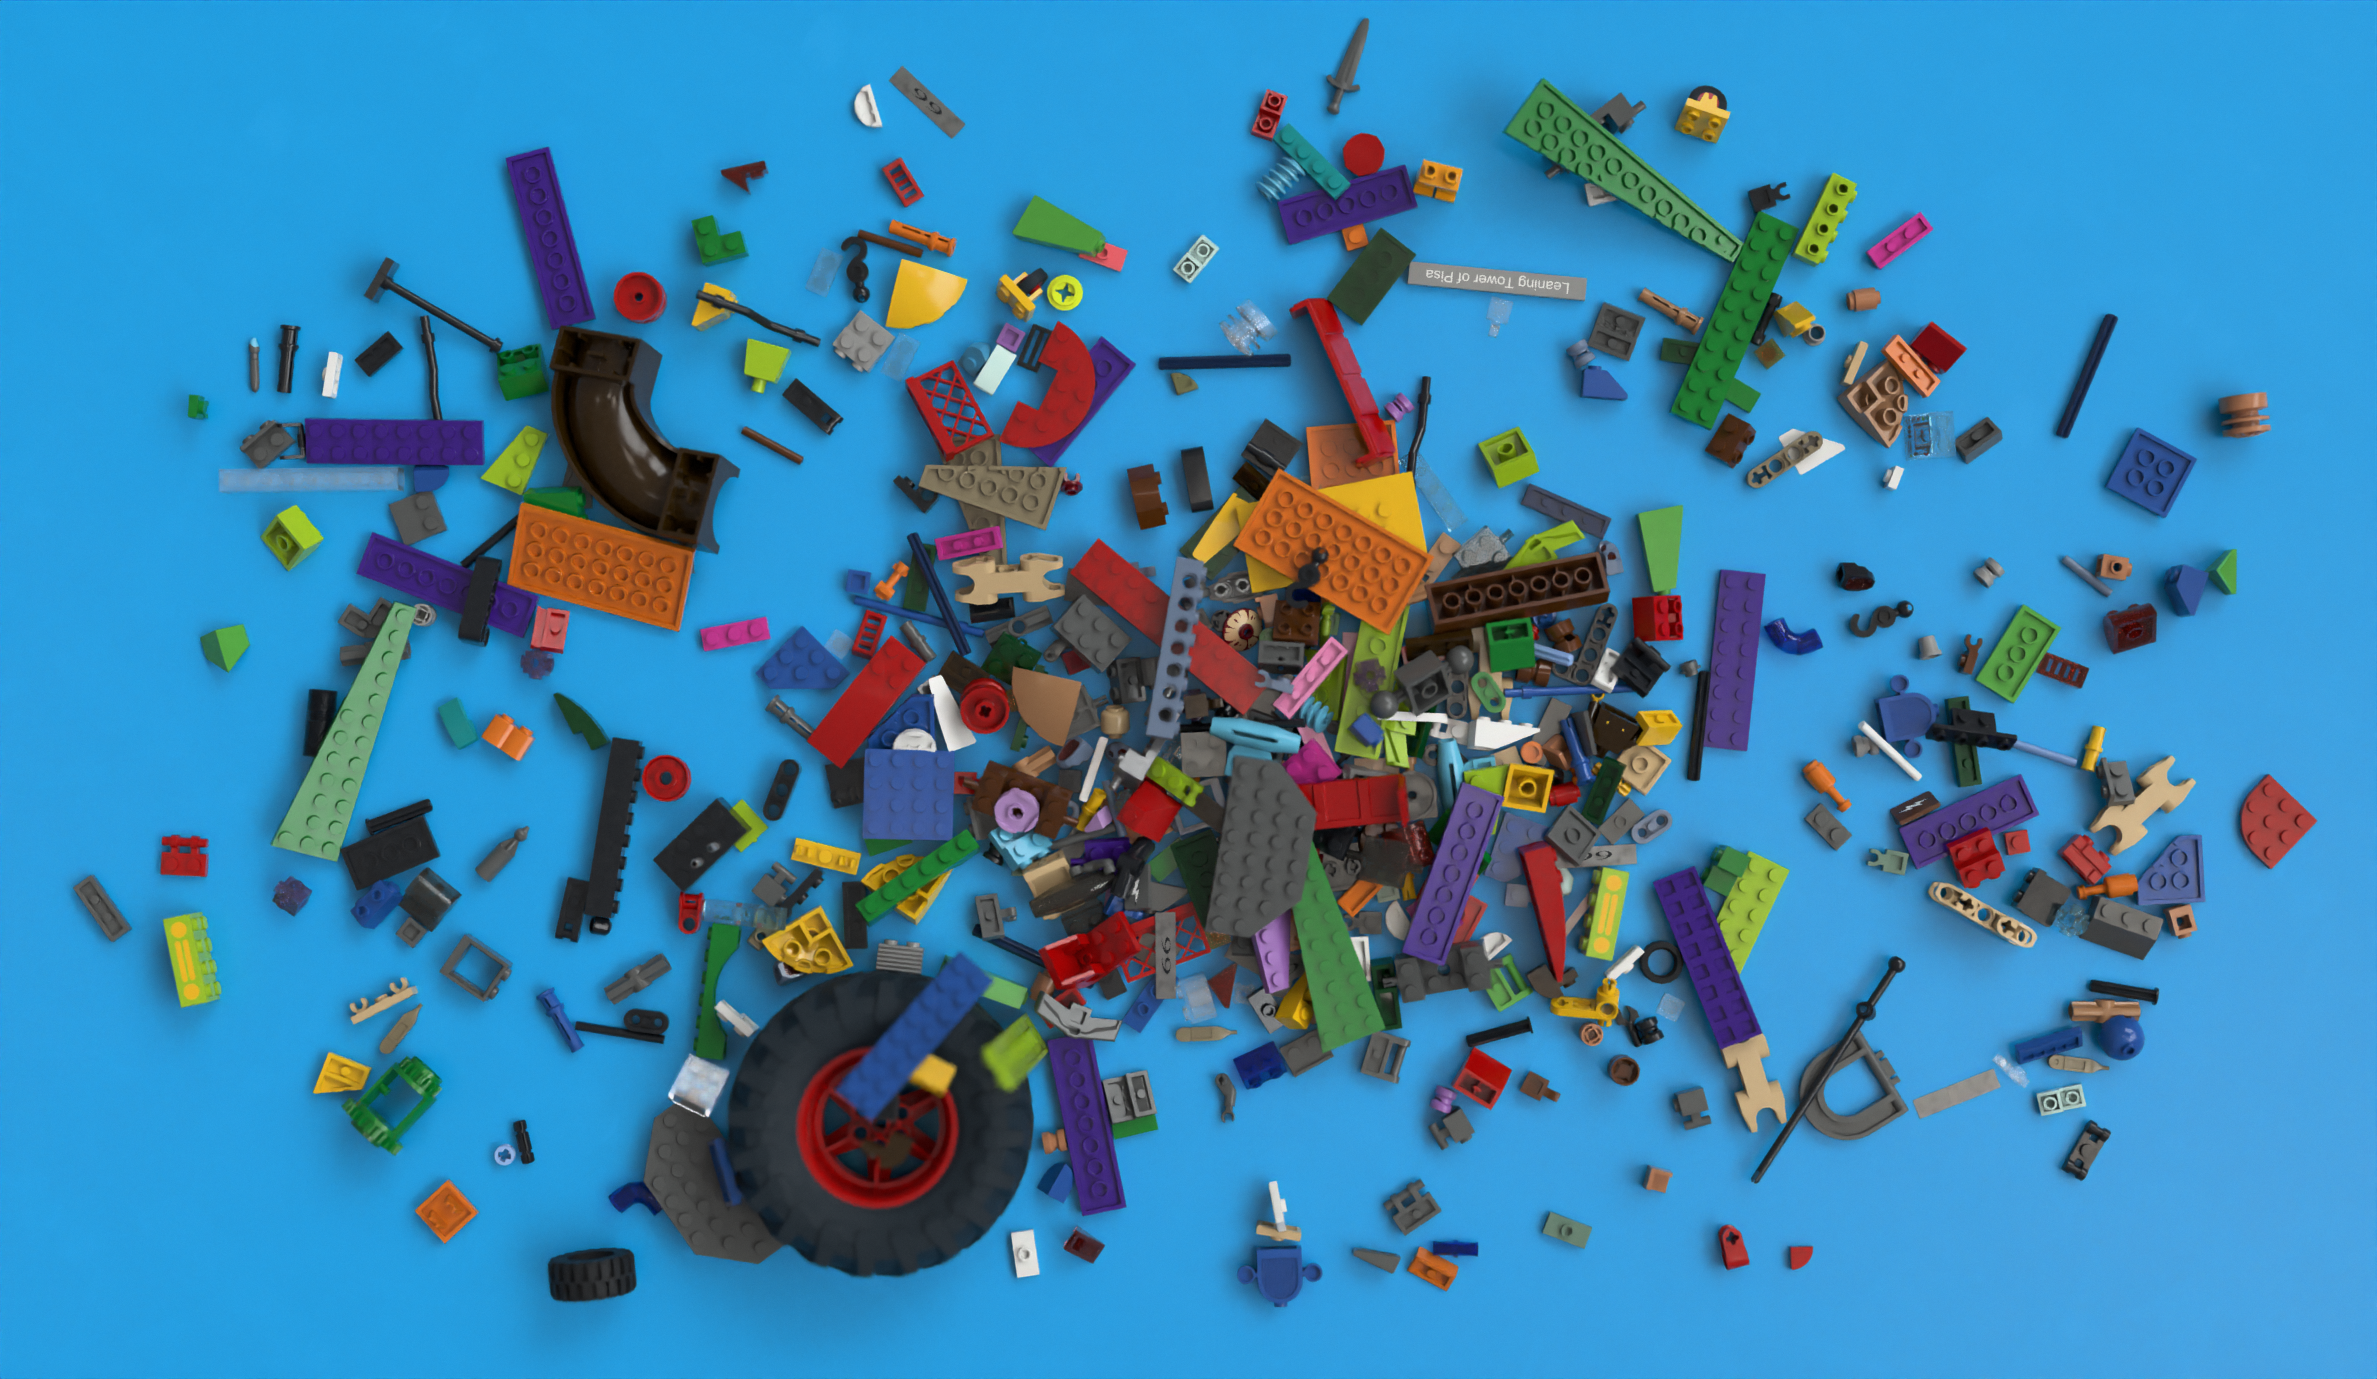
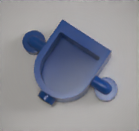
(1905, 716)
(1279, 1273)

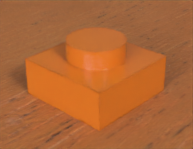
(1355, 237)

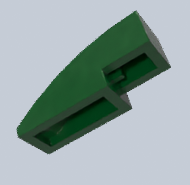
(582, 721)
(1386, 998)

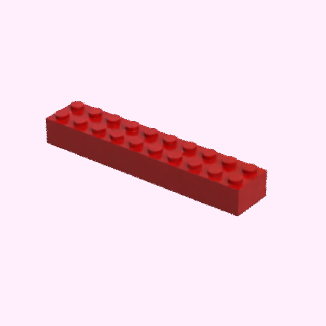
(1146, 609)

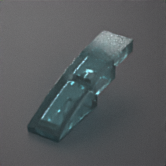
(744, 914)

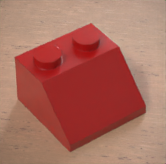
(1936, 348)

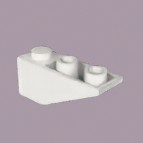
(1490, 735)

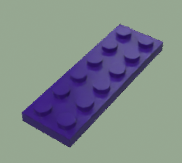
(1363, 202)
(1110, 371)
(1995, 807)

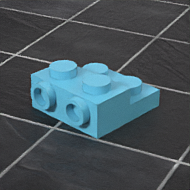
(1020, 847)

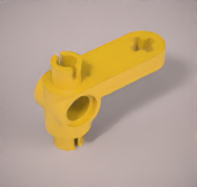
(1590, 1007)

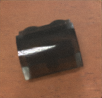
(429, 899)

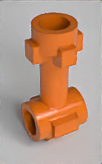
(884, 589)

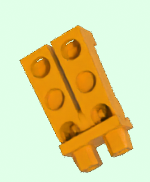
(1437, 175)

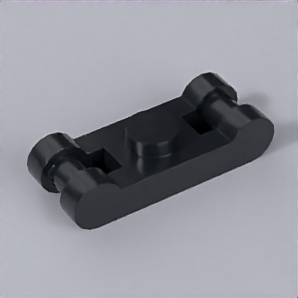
(2085, 1150)

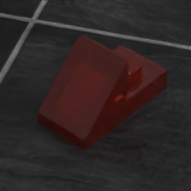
(739, 174)

